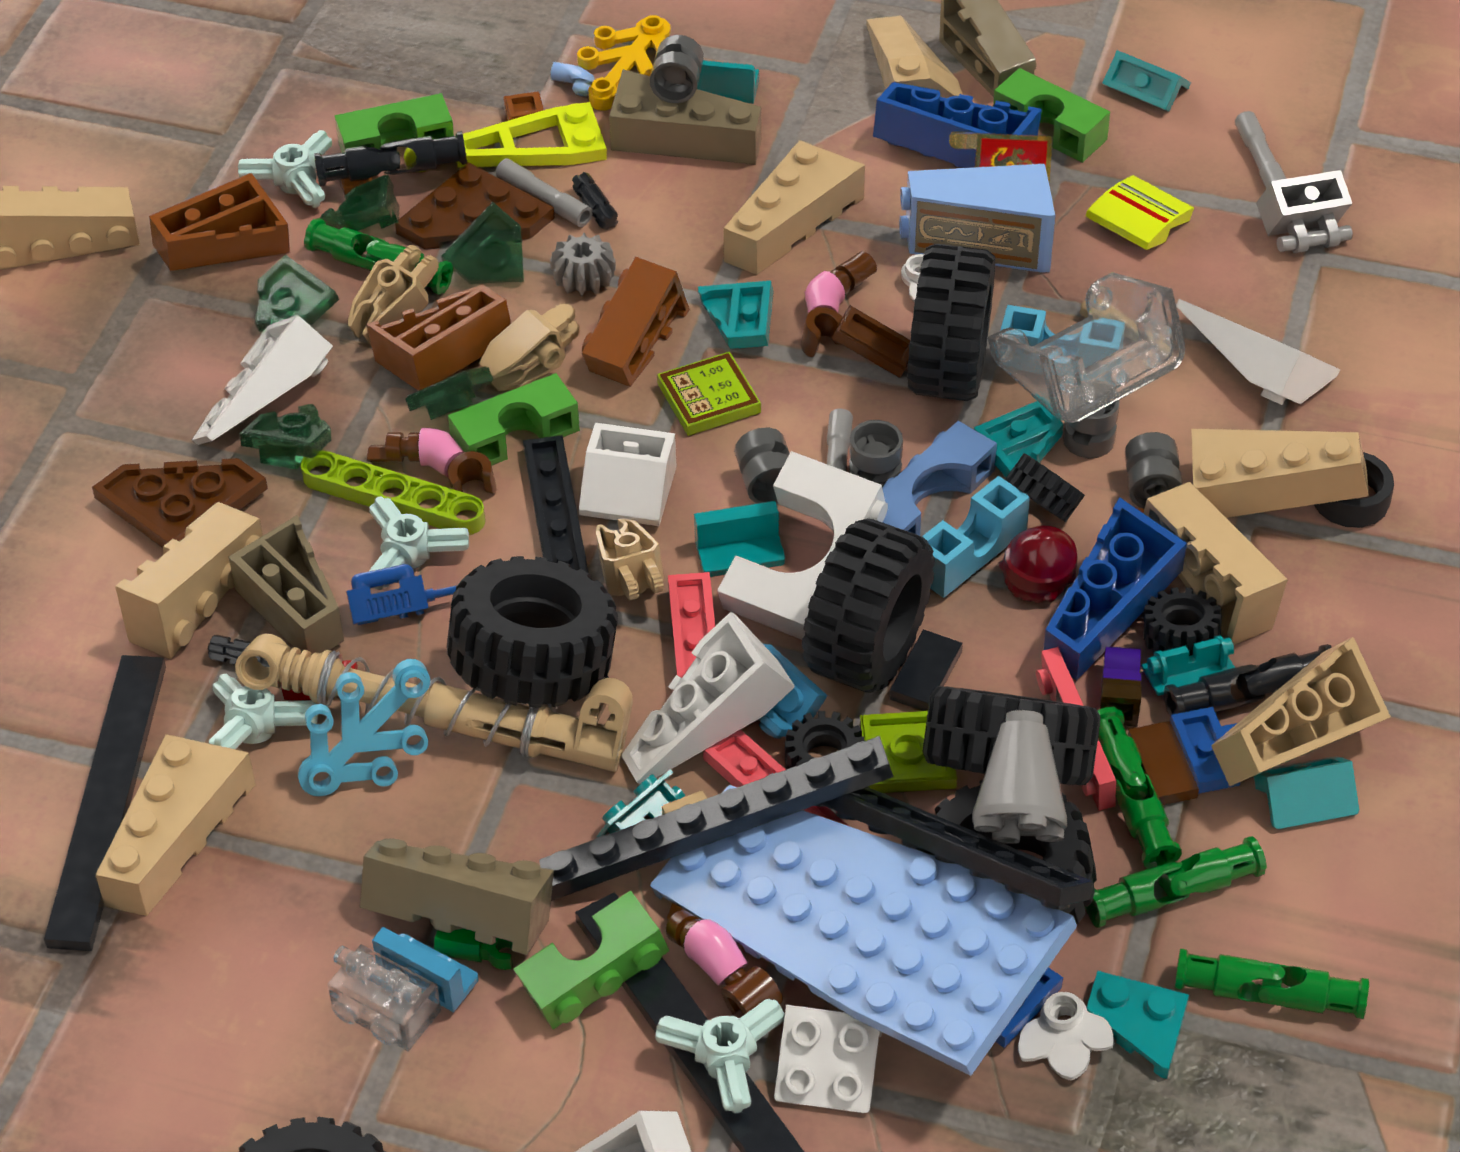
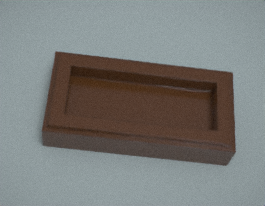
(873, 341)
(1165, 762)

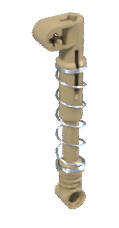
(455, 709)

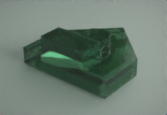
(366, 206)
(488, 249)
(291, 291)
(450, 393)
(287, 438)

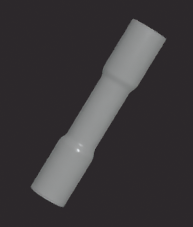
(1255, 140)
(563, 203)
(839, 437)

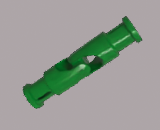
(349, 245)
(1144, 818)
(1199, 873)
(1306, 991)

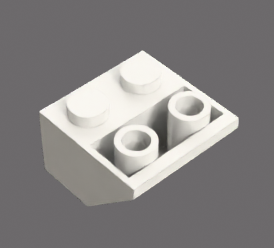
(627, 474)

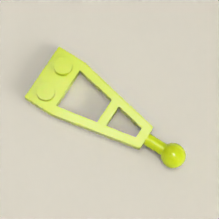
(576, 126)

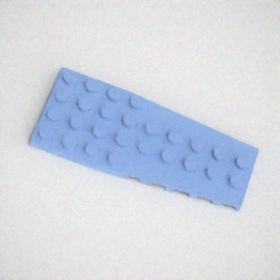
(876, 928)

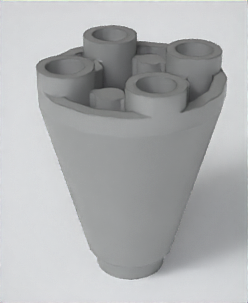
(1021, 784)

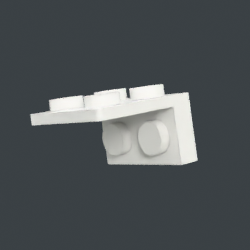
(826, 1060)

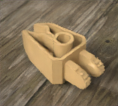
(392, 289)
(530, 347)
(629, 559)

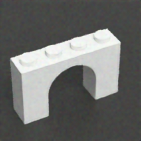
(822, 493)

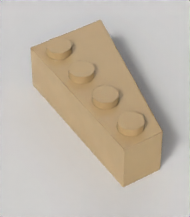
(791, 204)
(63, 223)
(1276, 469)
(1221, 562)
(185, 583)
(1310, 711)
(173, 812)

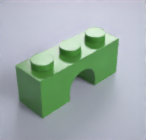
(395, 122)
(1077, 123)
(538, 407)
(568, 986)

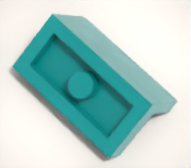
(729, 80)
(1144, 80)
(740, 532)
(1309, 791)

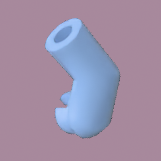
(573, 74)

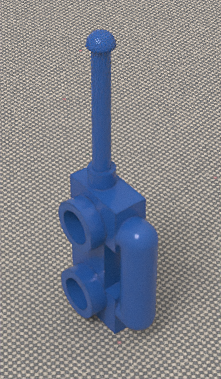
(408, 598)

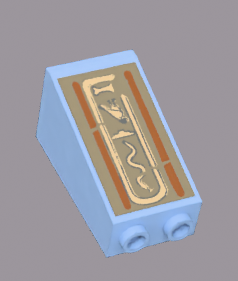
(982, 208)

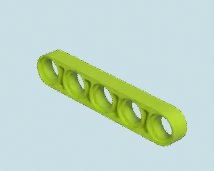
(381, 479)

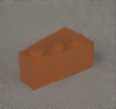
(220, 227)
(634, 321)
(442, 339)

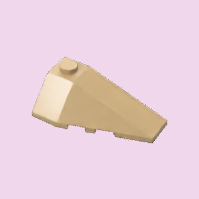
(907, 58)

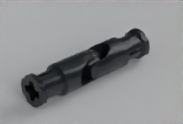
(366, 162)
(1252, 680)

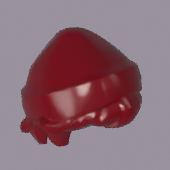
(1039, 563)

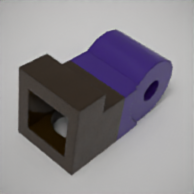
(1122, 681)

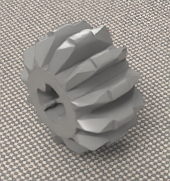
(583, 264)

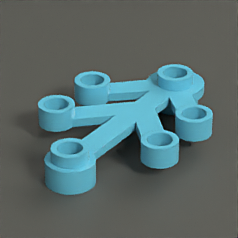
(361, 734)

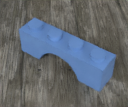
(953, 462)

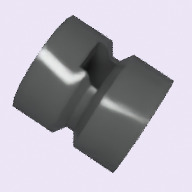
(676, 69)
(1094, 434)
(876, 451)
(760, 459)
(1151, 466)

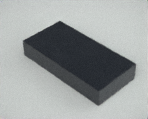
(925, 669)

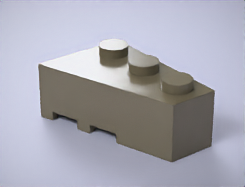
(984, 40)
(288, 588)

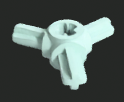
(292, 168)
(409, 538)
(253, 713)
(724, 1046)

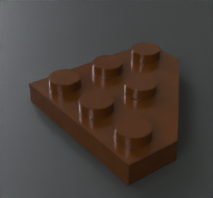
(461, 200)
(172, 497)

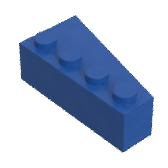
(924, 120)
(1113, 585)

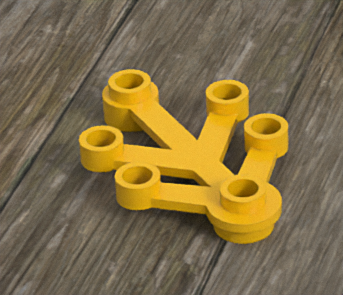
(645, 34)

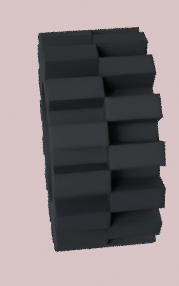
(1045, 487)
(1166, 611)
(818, 733)

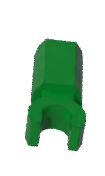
(462, 945)

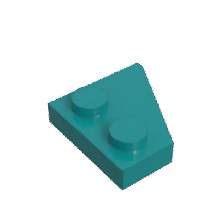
(740, 311)
(1022, 431)
(1140, 1016)

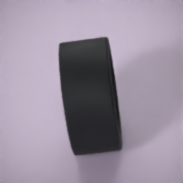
(1365, 511)

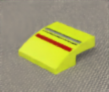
(1139, 212)

